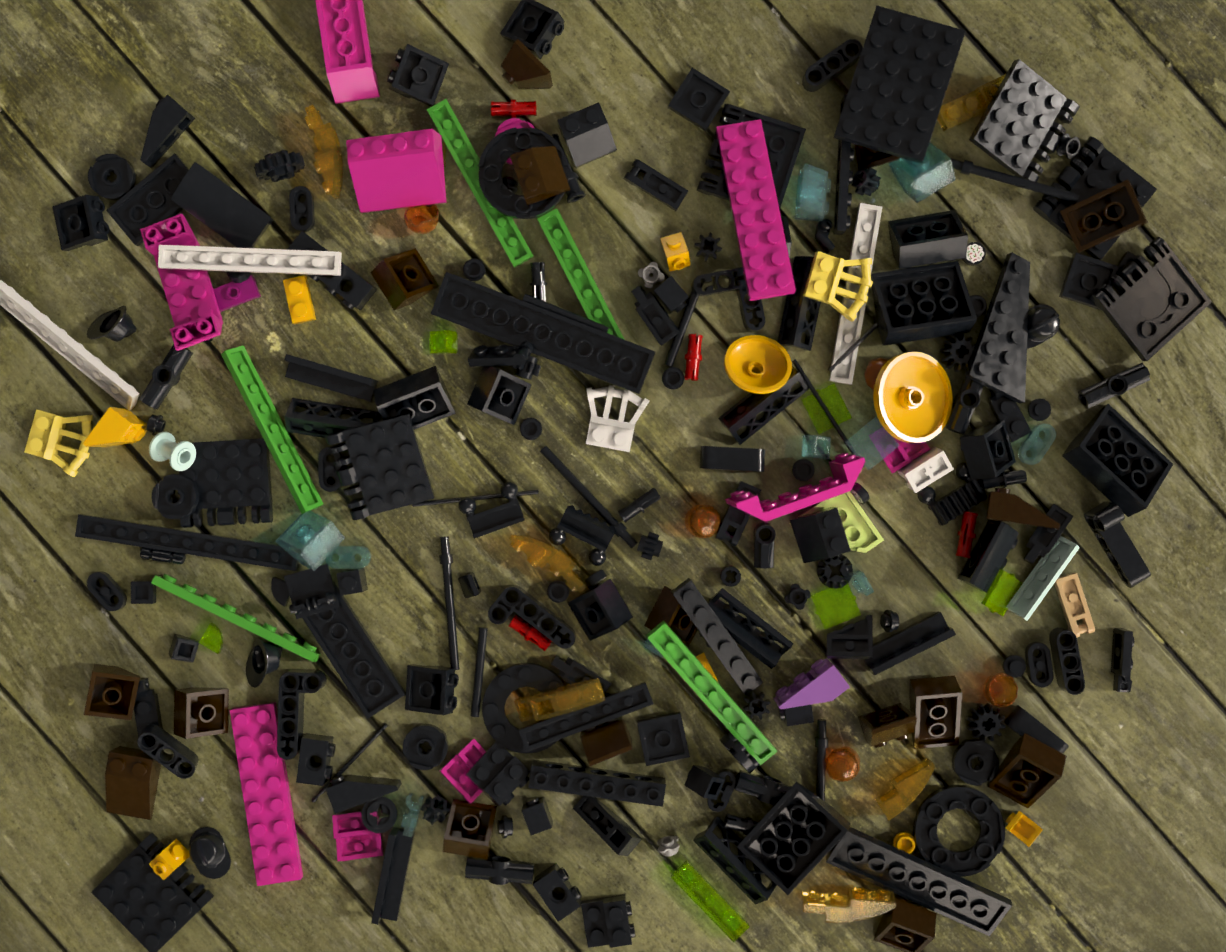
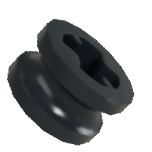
(723, 575)

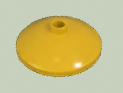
(757, 355)

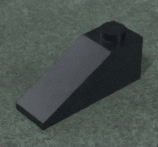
(165, 127)
(356, 790)
(608, 825)

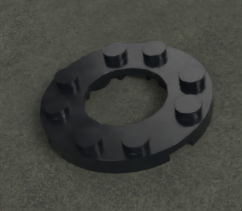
(492, 164)
(498, 691)
(988, 843)

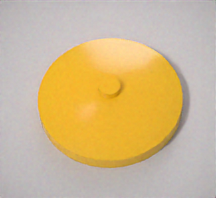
(913, 397)

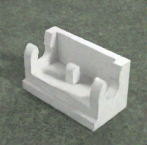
(925, 469)

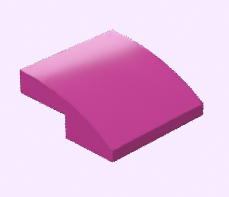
(905, 454)
(459, 765)
(354, 839)

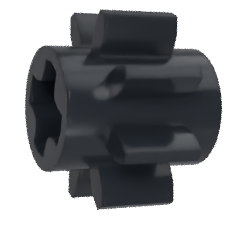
(866, 181)
(706, 253)
(528, 369)
(650, 546)
(758, 711)
(435, 809)

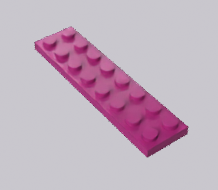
(755, 210)
(266, 795)

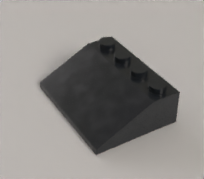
(922, 303)
(1118, 461)
(794, 837)

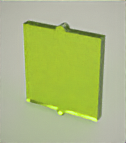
(834, 403)
(1001, 592)
(835, 606)

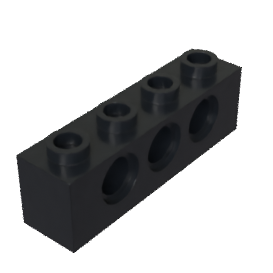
(361, 289)

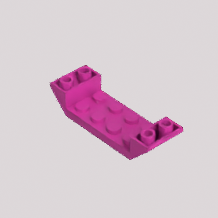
(347, 50)
(187, 291)
(845, 473)

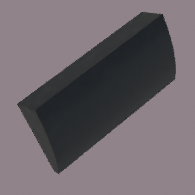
(221, 207)

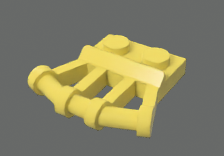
(824, 281)
(47, 435)

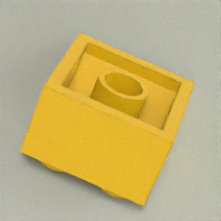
(116, 428)

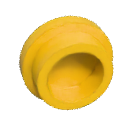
(905, 842)

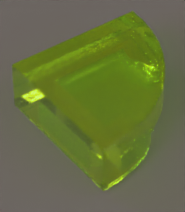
(212, 638)

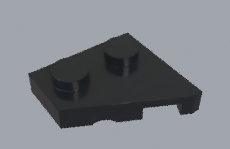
(852, 641)

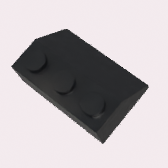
(927, 239)
(419, 394)
(988, 555)

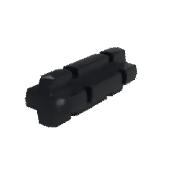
(162, 556)

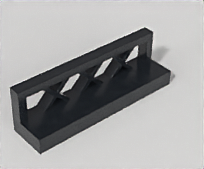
(795, 309)
(330, 378)
(745, 410)
(315, 425)
(744, 630)
(909, 643)
(733, 865)
(393, 876)

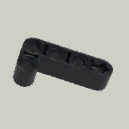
(1116, 543)
(536, 619)
(295, 714)

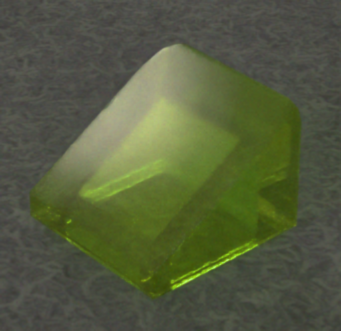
(443, 342)

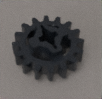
(279, 166)

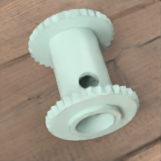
(164, 447)

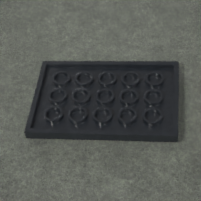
(899, 84)

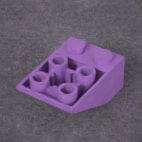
(818, 685)

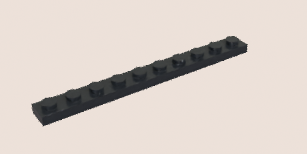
(184, 542)

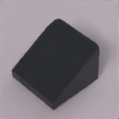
(469, 585)
(183, 648)

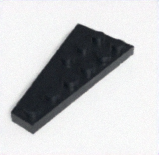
(1001, 347)

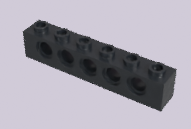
(597, 783)

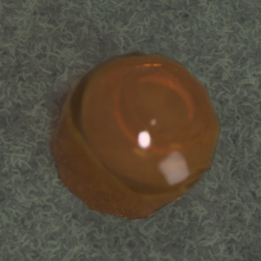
(422, 218)
(703, 521)
(1000, 690)
(843, 764)

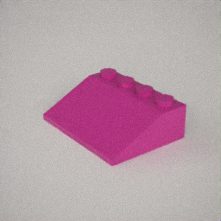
(397, 170)

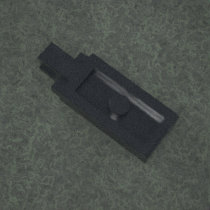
(654, 316)
(1008, 410)
(1043, 537)
(1122, 659)
(575, 672)
(146, 708)

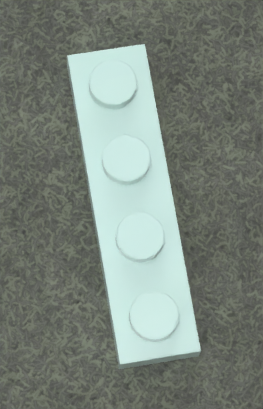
(1042, 578)

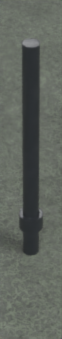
(968, 167)
(588, 496)
(446, 560)
(821, 743)

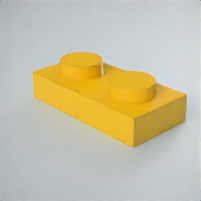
(299, 299)

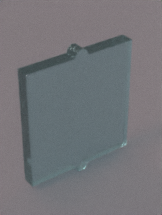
(872, 443)

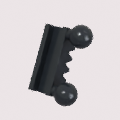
(956, 501)
(494, 518)
(585, 529)

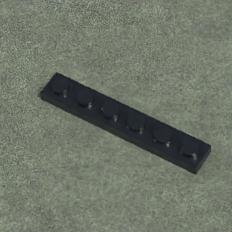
(843, 179)
(717, 636)
(577, 721)

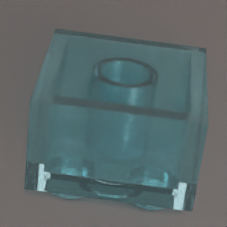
(925, 178)
(811, 194)
(310, 539)

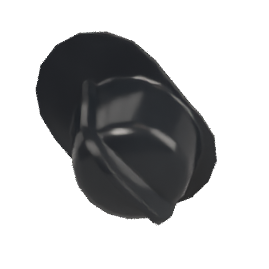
(1042, 324)
(112, 325)
(261, 661)
(209, 853)

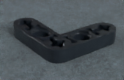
(741, 292)

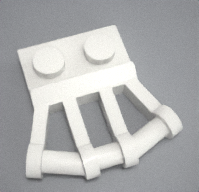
(610, 432)

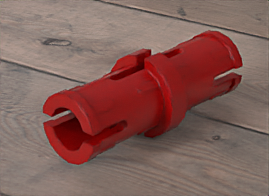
(513, 108)
(693, 357)
(968, 522)
(529, 632)

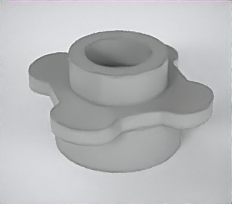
(651, 268)
(668, 845)

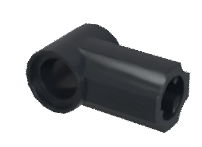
(764, 547)

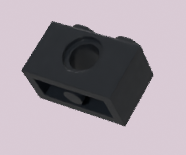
(308, 770)
(559, 904)

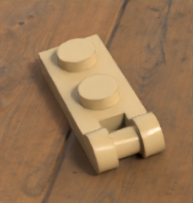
(1074, 604)

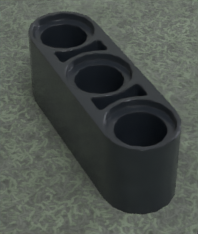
(836, 56)
(732, 458)
(1074, 668)
(1023, 722)
(164, 740)

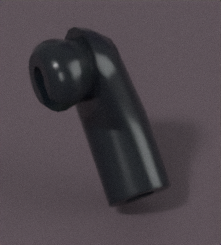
(822, 234)

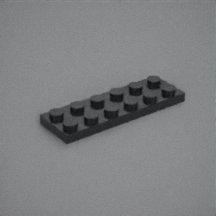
(355, 657)

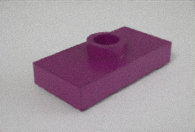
(236, 293)

